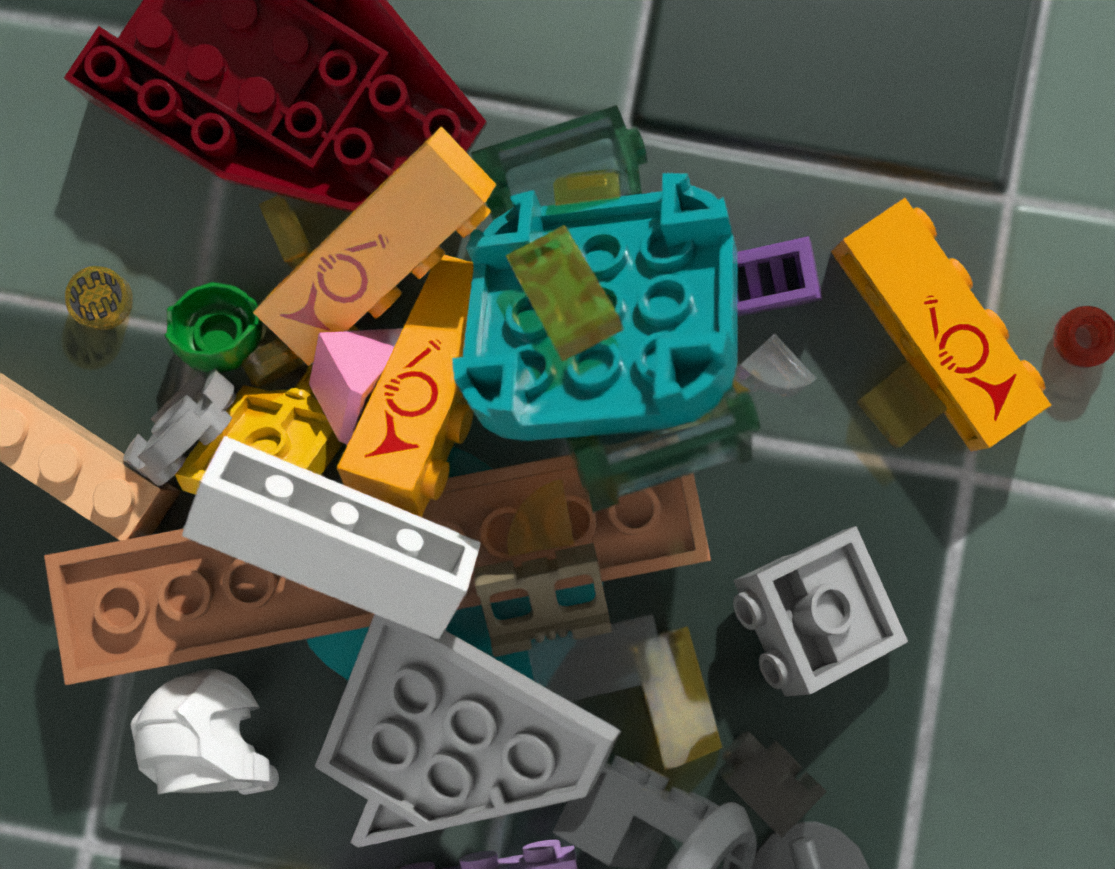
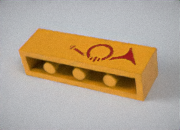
(380, 245)
(941, 325)
(416, 404)

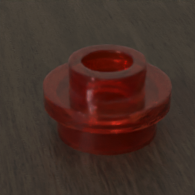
(1102, 332)

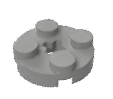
(188, 416)

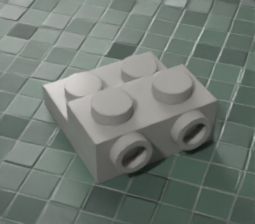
(818, 614)

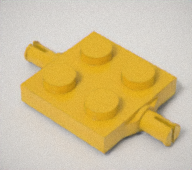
(275, 422)

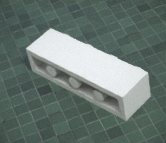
(331, 538)

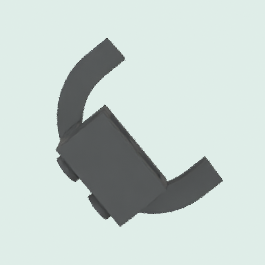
(632, 813)

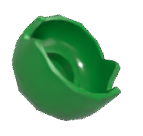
(213, 327)

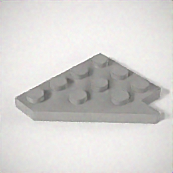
(453, 737)

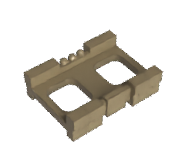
(547, 615)

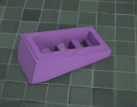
(807, 272)

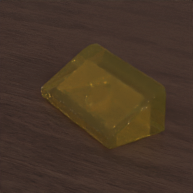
(680, 704)

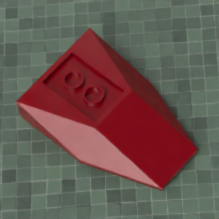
(278, 91)

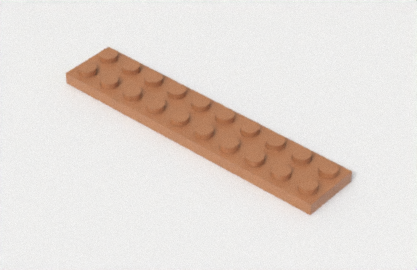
(181, 601)

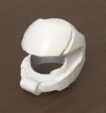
(193, 740)

